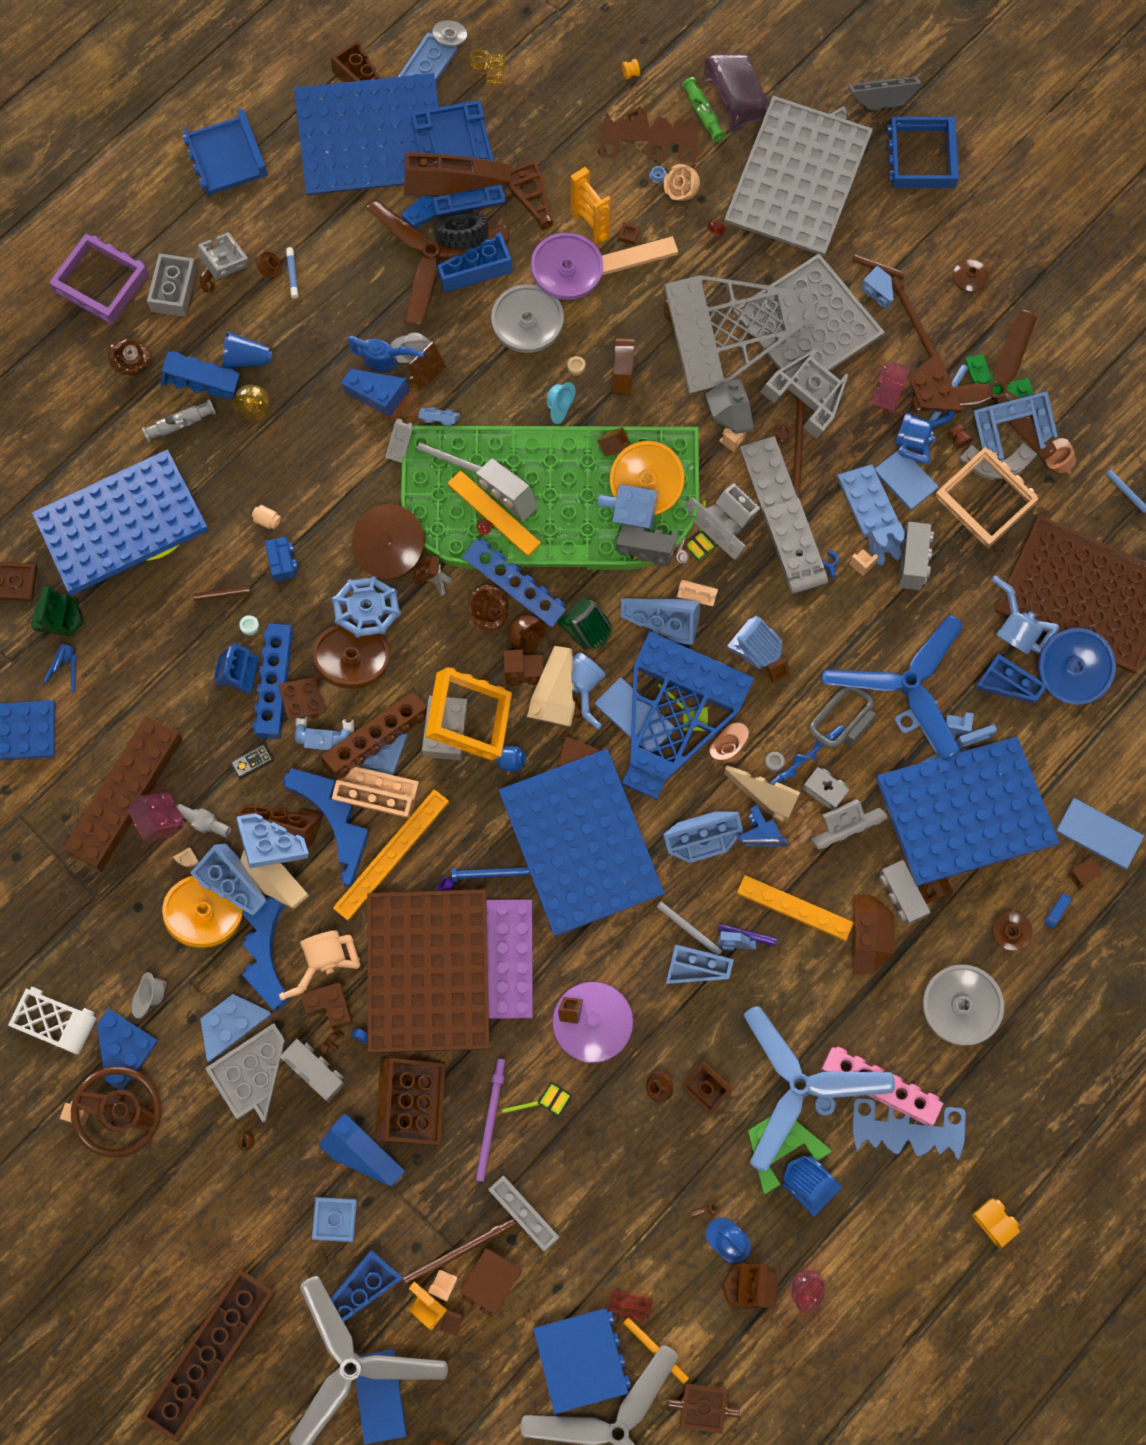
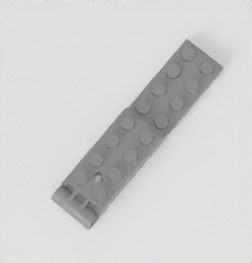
(784, 515)

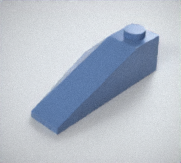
(669, 617)

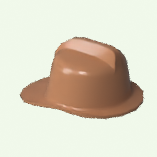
(1063, 459)
(730, 743)

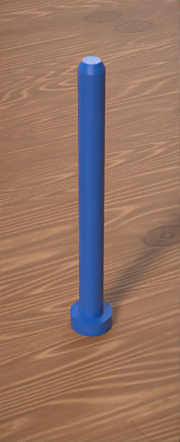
(488, 873)

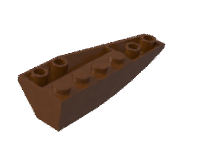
(450, 174)

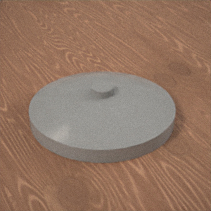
(527, 319)
(963, 1005)

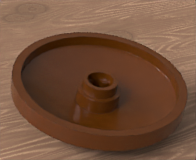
(388, 541)
(350, 660)

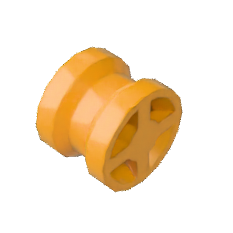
(631, 69)

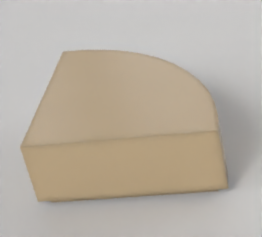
(186, 858)

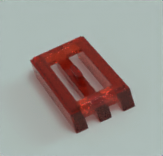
(613, 1301)

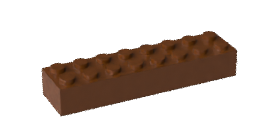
(130, 778)
(208, 1355)

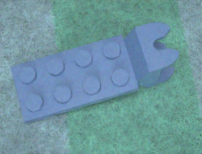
(872, 512)

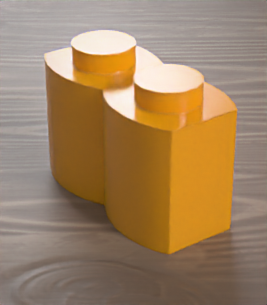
(996, 1223)

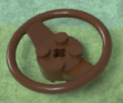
(103, 1107)

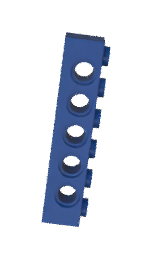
(481, 547)
(273, 728)

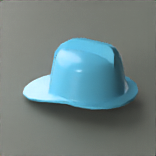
(559, 400)

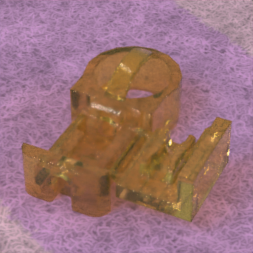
(494, 64)

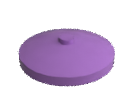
(567, 266)
(602, 1027)

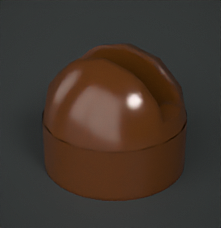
(249, 1142)

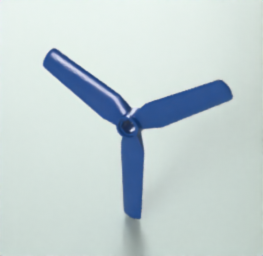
(919, 698)

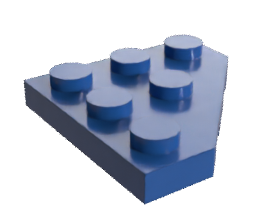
(122, 1046)

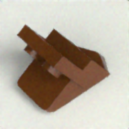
(750, 1286)

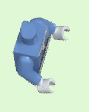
(320, 738)

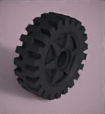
(461, 230)

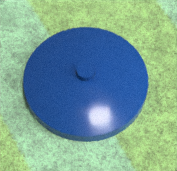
(1077, 666)

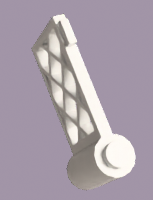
(76, 1028)

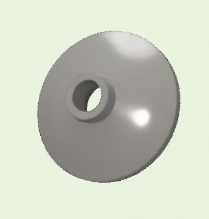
(449, 33)

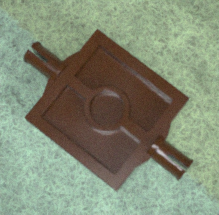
(703, 1408)

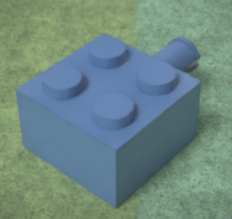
(632, 506)

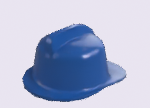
(728, 1240)

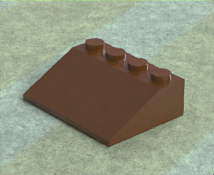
(410, 1102)

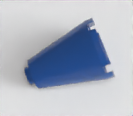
(244, 352)

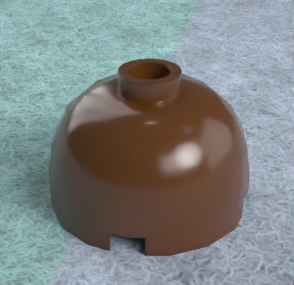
(526, 633)

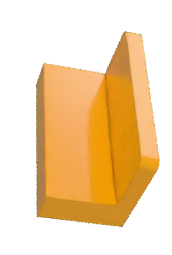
(426, 1307)

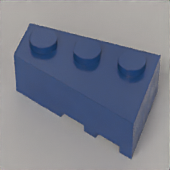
(1011, 681)

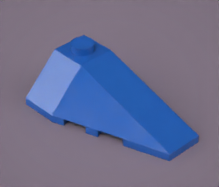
(355, 1149)

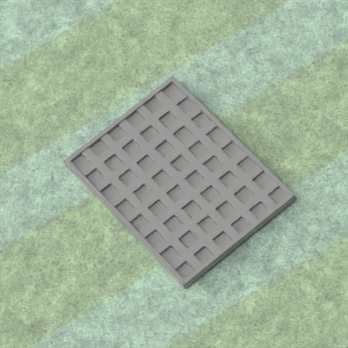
(798, 175)

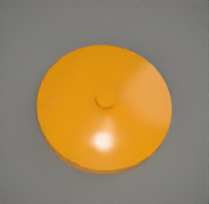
(652, 468)
(199, 915)

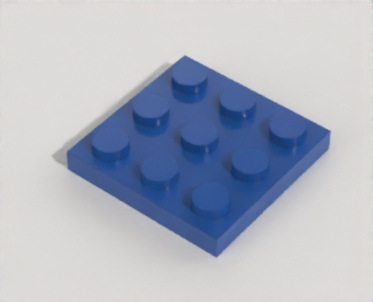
(27, 730)

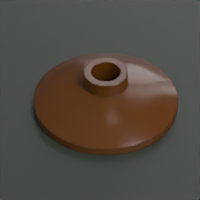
(967, 281)
(1021, 927)

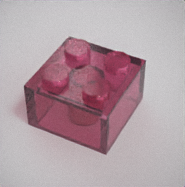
(156, 816)

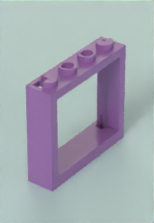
(127, 292)

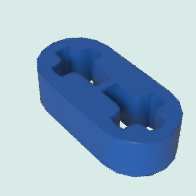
(1057, 911)

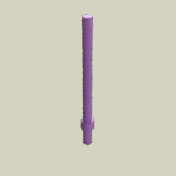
(497, 1080)

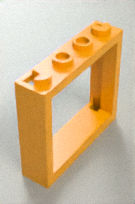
(437, 733)

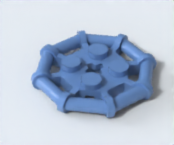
(366, 616)

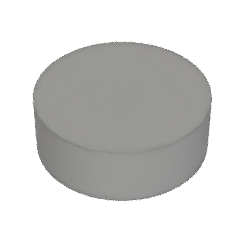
(774, 761)

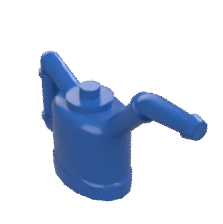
(379, 354)
(917, 434)

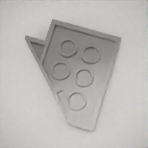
(249, 1073)

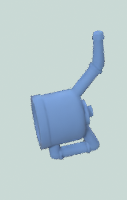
(1023, 629)
(585, 677)

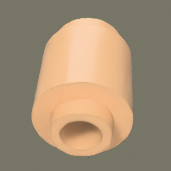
(266, 517)

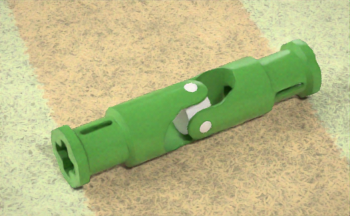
(703, 109)

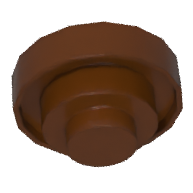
(269, 265)
(659, 1086)

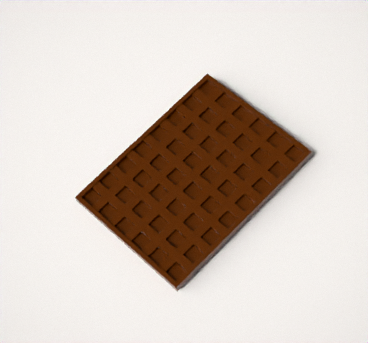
(427, 971)

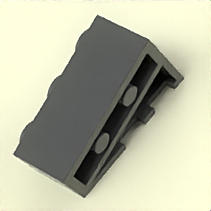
(646, 545)

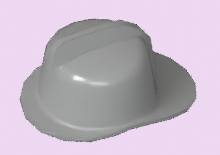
(413, 341)
(148, 994)

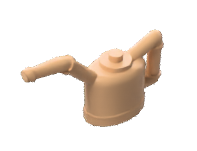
(324, 954)

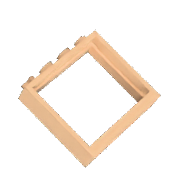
(1005, 472)

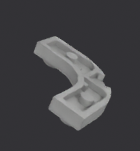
(1017, 461)

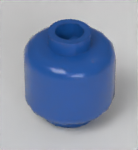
(511, 759)

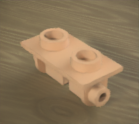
(697, 592)

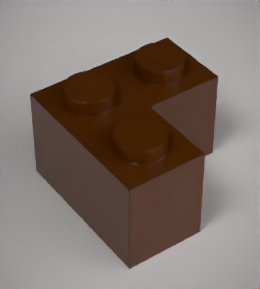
(522, 668)
(329, 1000)

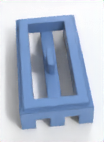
(976, 736)

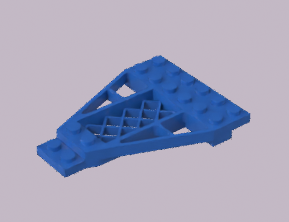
(685, 672)

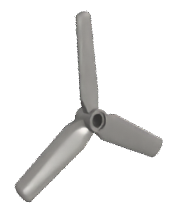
(340, 1347)
(595, 1431)

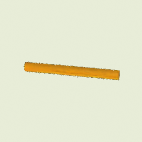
(652, 1347)

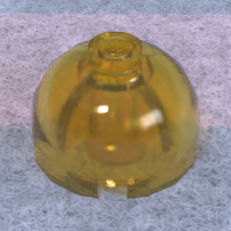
(252, 402)

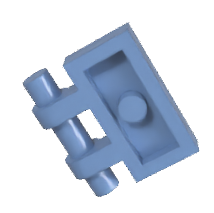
(445, 417)

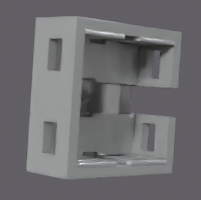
(225, 258)

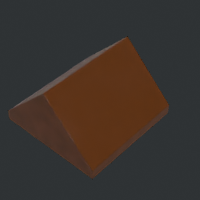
(707, 1087)

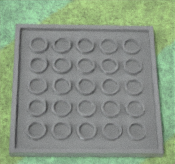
(842, 323)

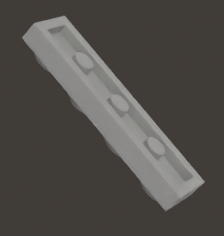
(523, 1213)

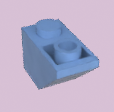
(879, 287)

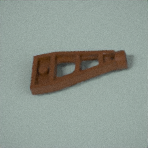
(523, 175)

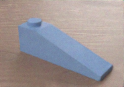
(227, 876)

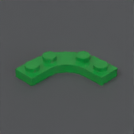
(980, 374)

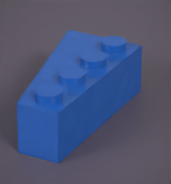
(363, 1285)

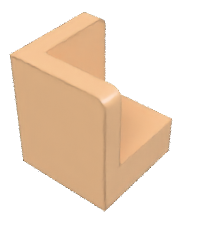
(863, 562)
(443, 1285)

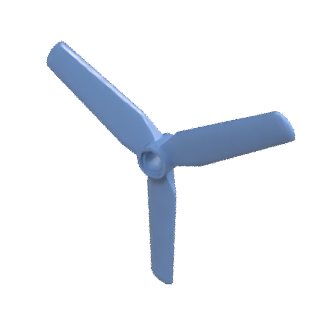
(820, 1085)

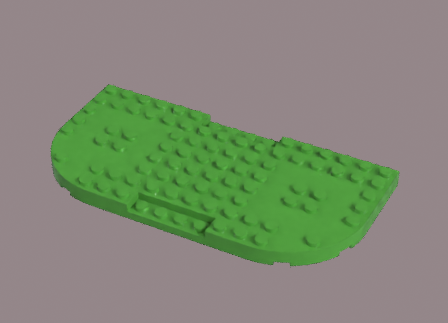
(565, 477)

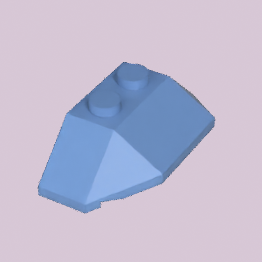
(703, 836)

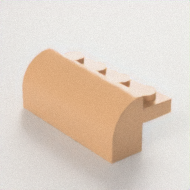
(377, 792)

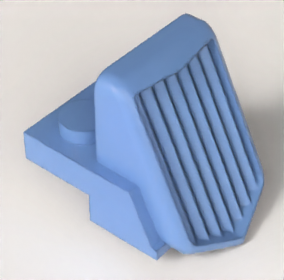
(757, 643)

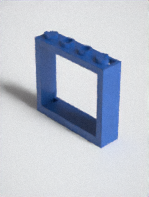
(924, 124)

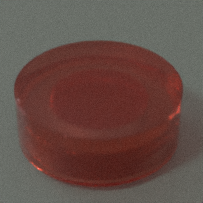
(716, 227)

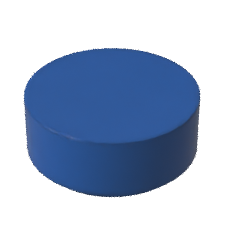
(360, 1036)

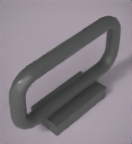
(855, 728)

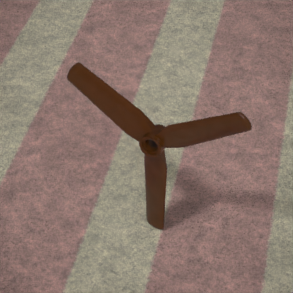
(427, 268)
(1005, 372)

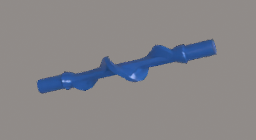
(799, 759)

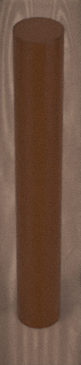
(872, 264)
(221, 593)

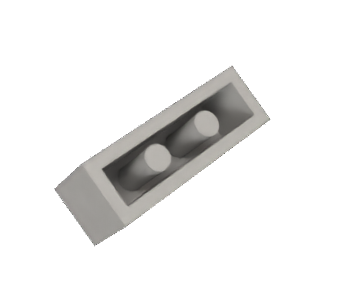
(904, 893)

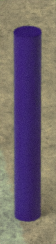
(753, 936)

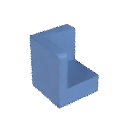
(960, 726)

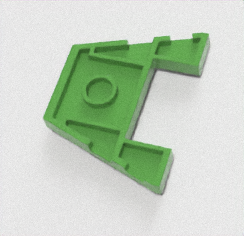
(796, 1137)

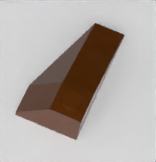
(301, 823)

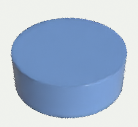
(824, 1106)

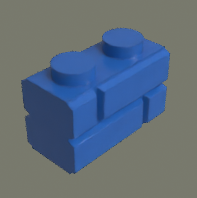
(280, 558)

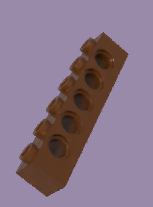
(409, 705)

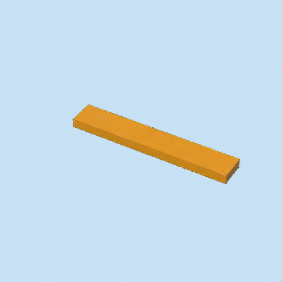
(494, 513)

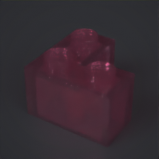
(892, 382)

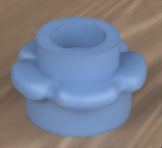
(658, 170)

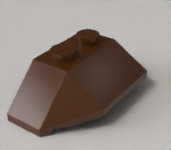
(871, 934)

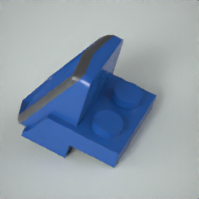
(764, 835)

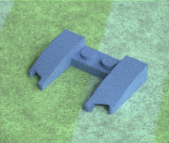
(1036, 405)

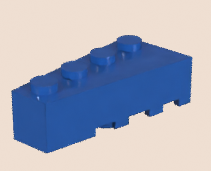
(476, 265)
(198, 376)

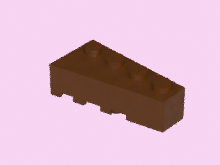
(353, 64)

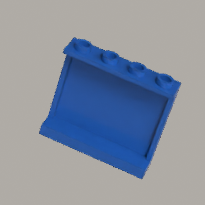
(225, 154)
(581, 1360)

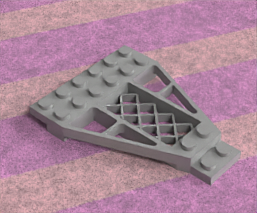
(695, 331)

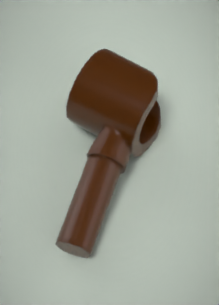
(705, 1210)

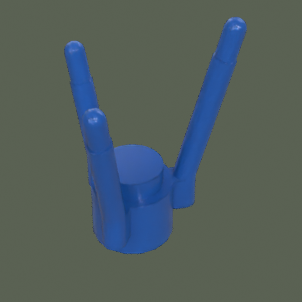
(64, 655)

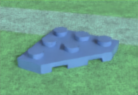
(268, 842)

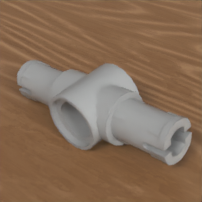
(203, 821)

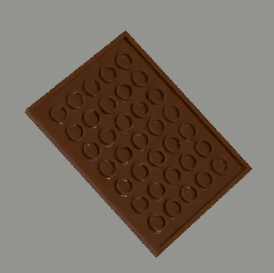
(1082, 585)

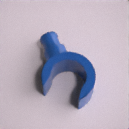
(831, 567)

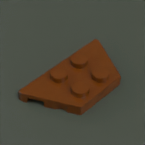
(934, 387)

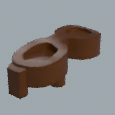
(329, 1043)

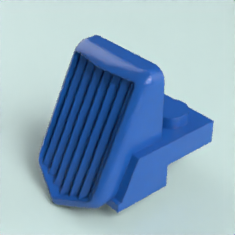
(236, 668)
(810, 1184)

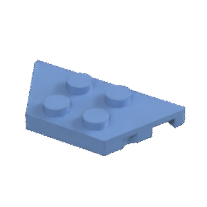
(229, 1024)

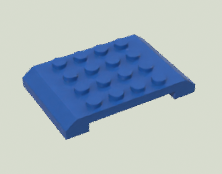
(457, 132)

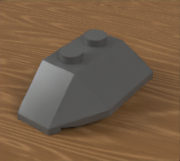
(885, 93)
(730, 406)

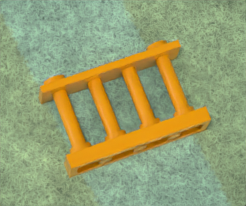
(589, 205)

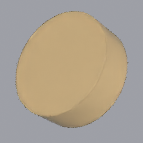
(576, 365)

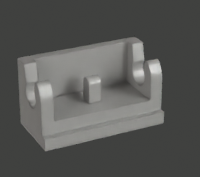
(399, 440)

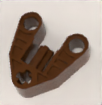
(623, 366)

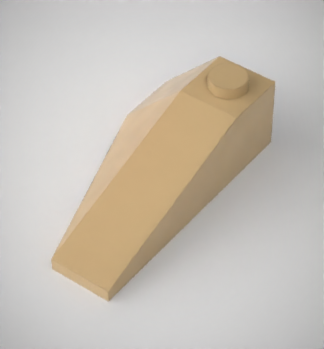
(553, 694)
(774, 799)
(276, 883)

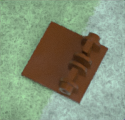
(426, 368)
(301, 698)

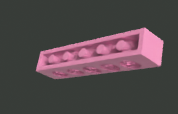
(931, 1102)

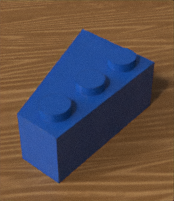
(376, 390)

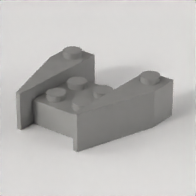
(813, 386)

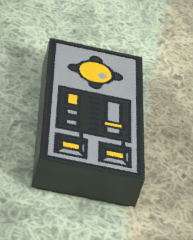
(251, 761)

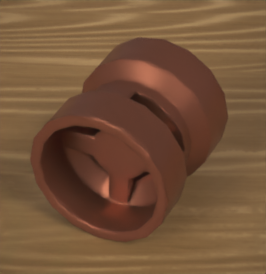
(959, 435)

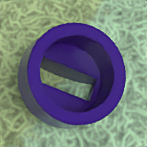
(446, 885)

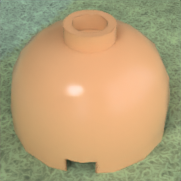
(681, 183)

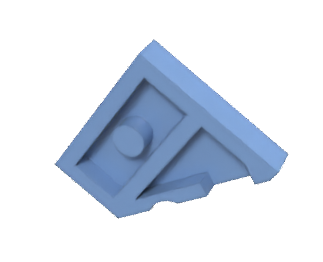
(732, 940)

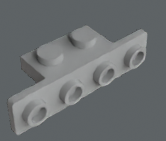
(717, 526)
(845, 822)

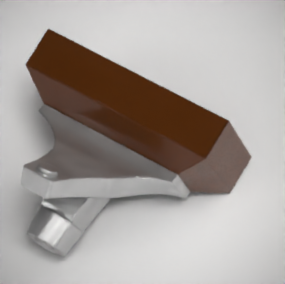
(430, 571)

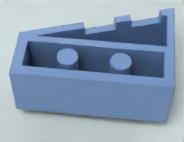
(696, 965)

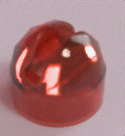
(484, 527)

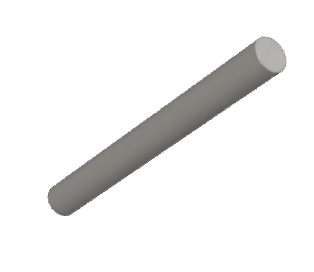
(447, 457)
(689, 928)

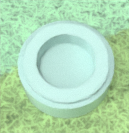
(249, 625)

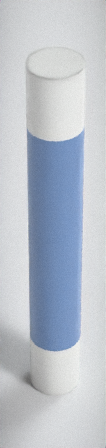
(292, 272)

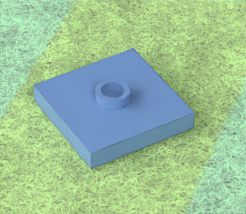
(334, 1219)

